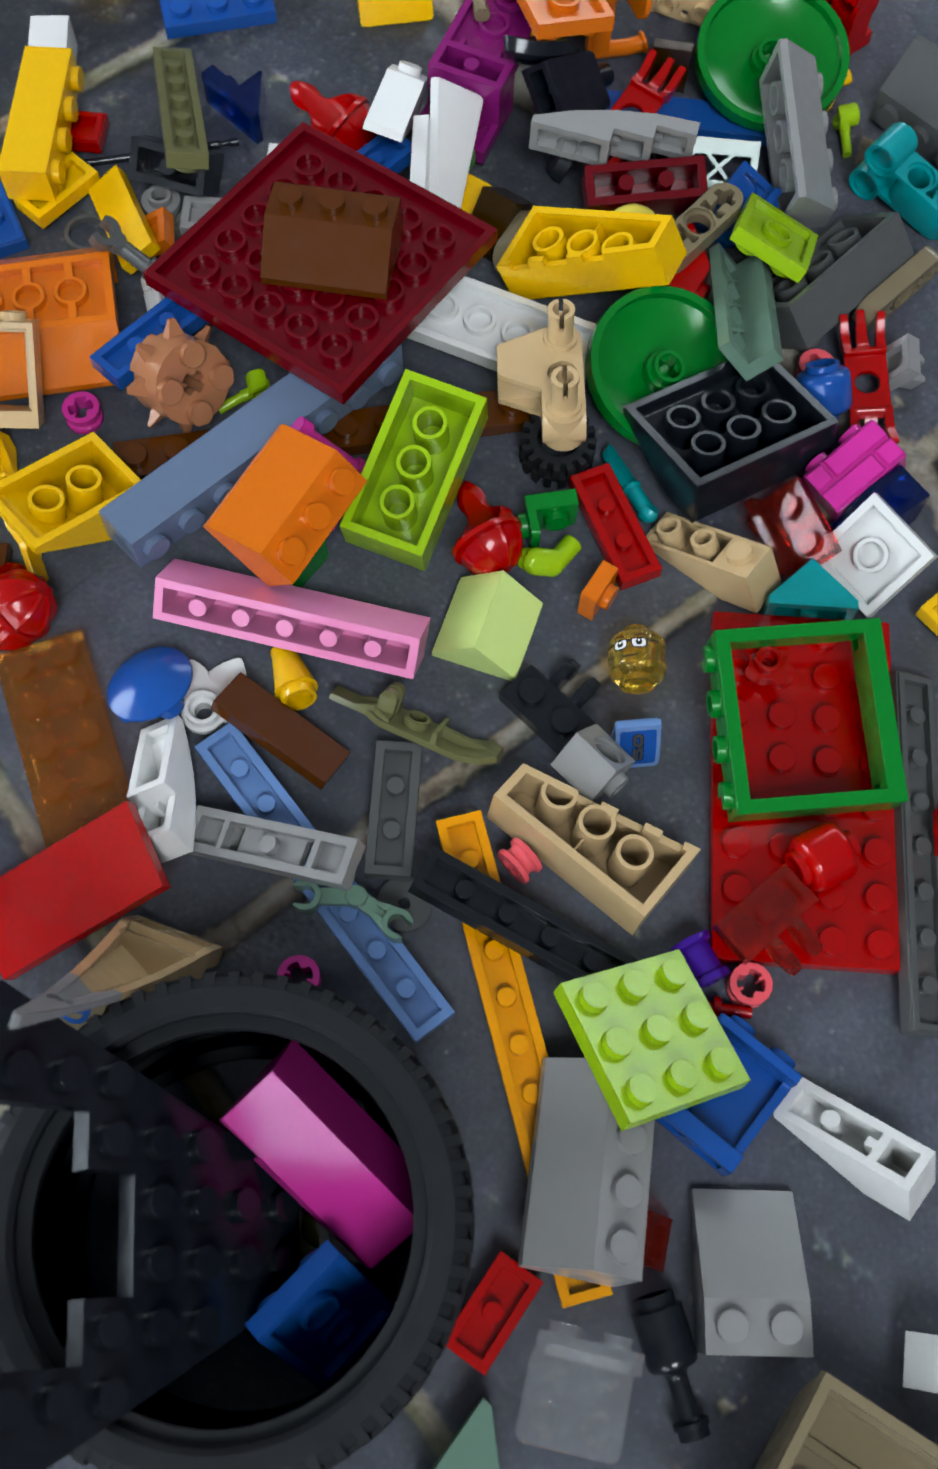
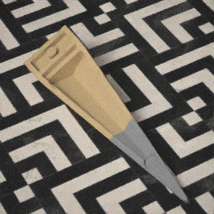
(126, 960)

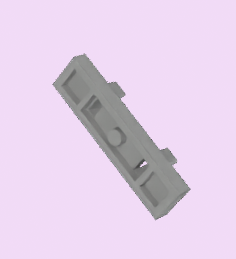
(277, 847)

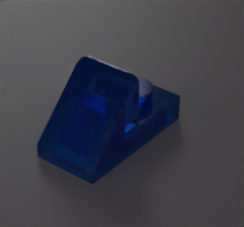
(240, 104)

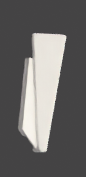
(445, 140)

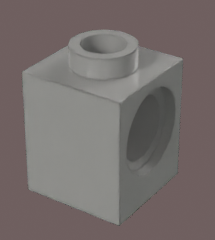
(594, 763)

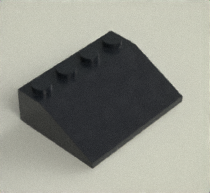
(729, 436)

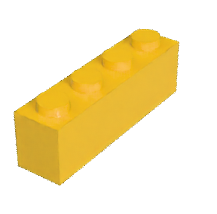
(40, 123)

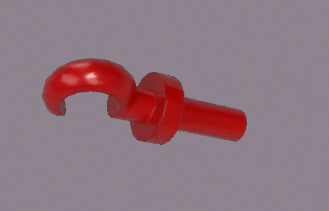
(729, 1009)

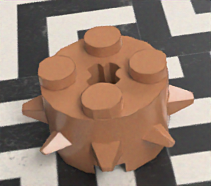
(180, 376)

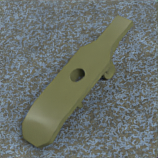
(416, 726)

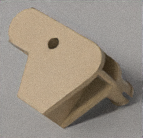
(546, 378)

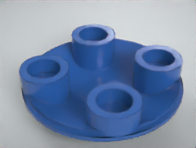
(150, 685)

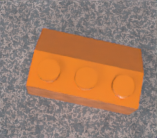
(285, 505)

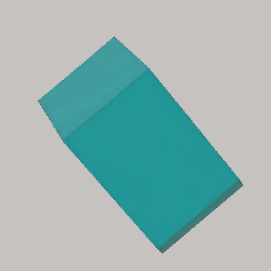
(811, 594)

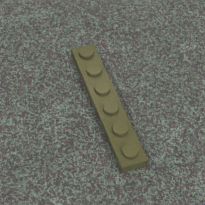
(180, 110)

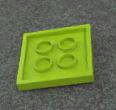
(650, 1038)

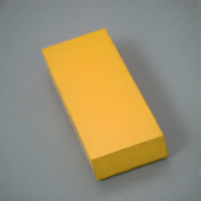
(115, 197)

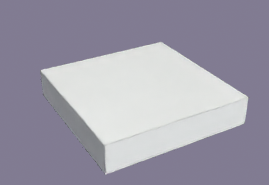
(877, 554)

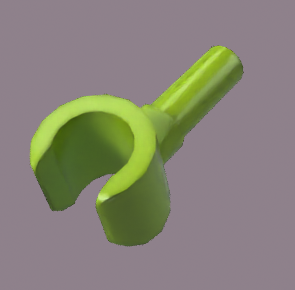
(847, 117)
(256, 384)

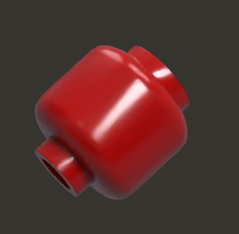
(823, 856)

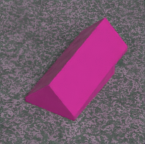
(326, 1154)

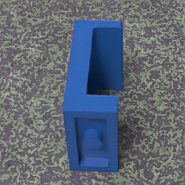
(728, 1124)

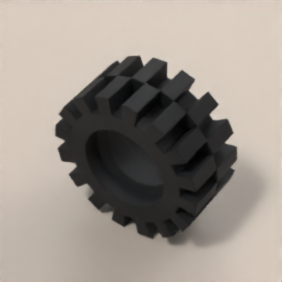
(553, 467)

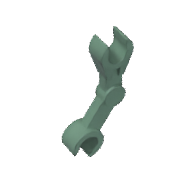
(356, 898)

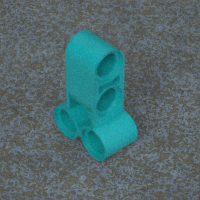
(900, 178)

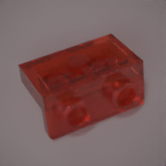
(792, 527)

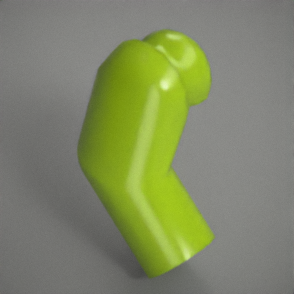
(547, 561)

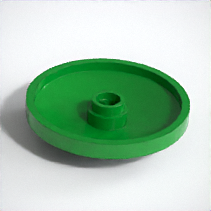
(740, 39)
(648, 345)

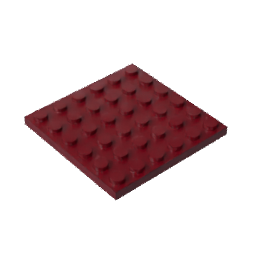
(311, 333)

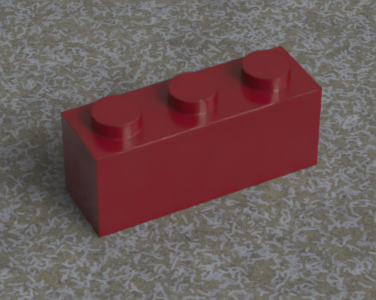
(660, 184)

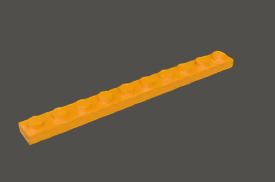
(509, 1015)

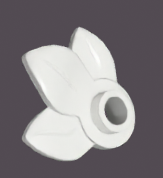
(203, 691)

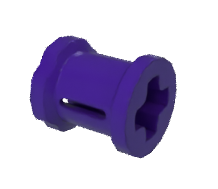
(702, 959)

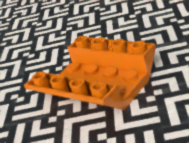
(76, 316)

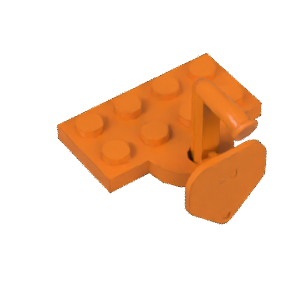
(588, 18)

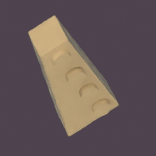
(591, 846)

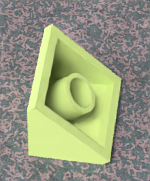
(489, 624)

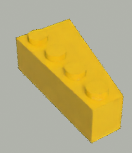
(590, 252)

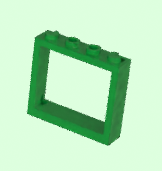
(876, 709)

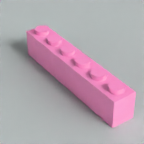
(291, 618)

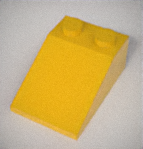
(59, 496)

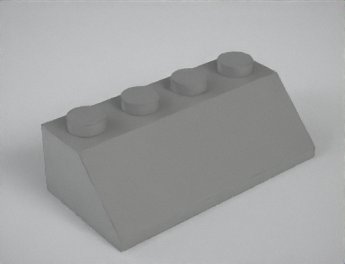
(797, 134)
(584, 1182)

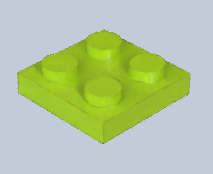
(774, 238)

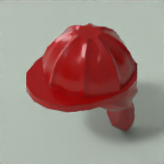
(337, 116)
(491, 536)
(25, 606)

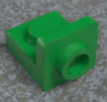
(549, 512)

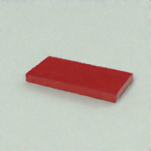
(76, 888)

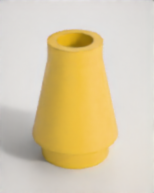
(292, 680)

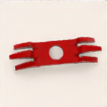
(648, 96)
(871, 361)

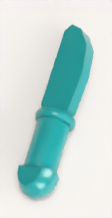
(631, 487)

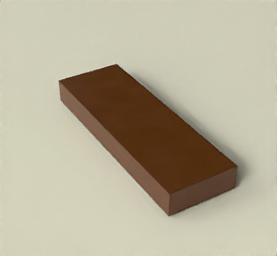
(280, 730)

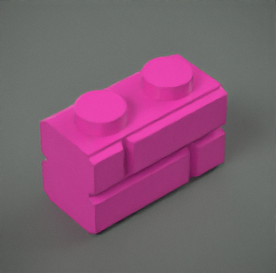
(851, 468)

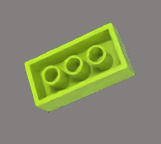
(415, 469)

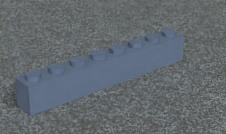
(197, 479)

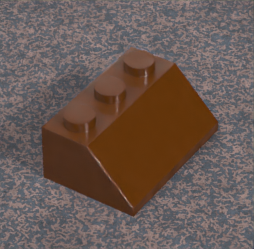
(331, 240)

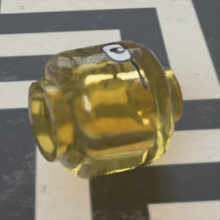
(637, 659)

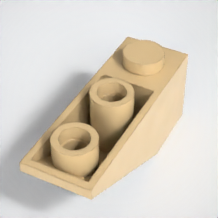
(717, 560)

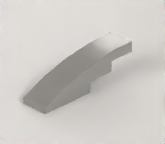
(596, 134)

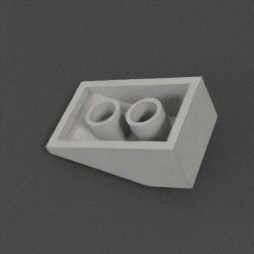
(749, 1275)

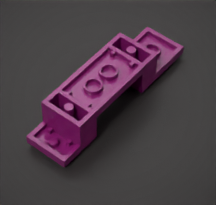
(476, 60)

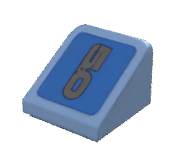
(639, 739)

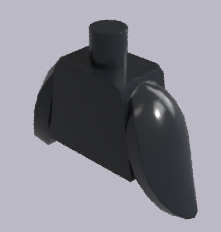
(560, 81)

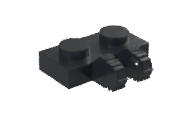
(546, 708)

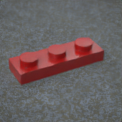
(615, 526)

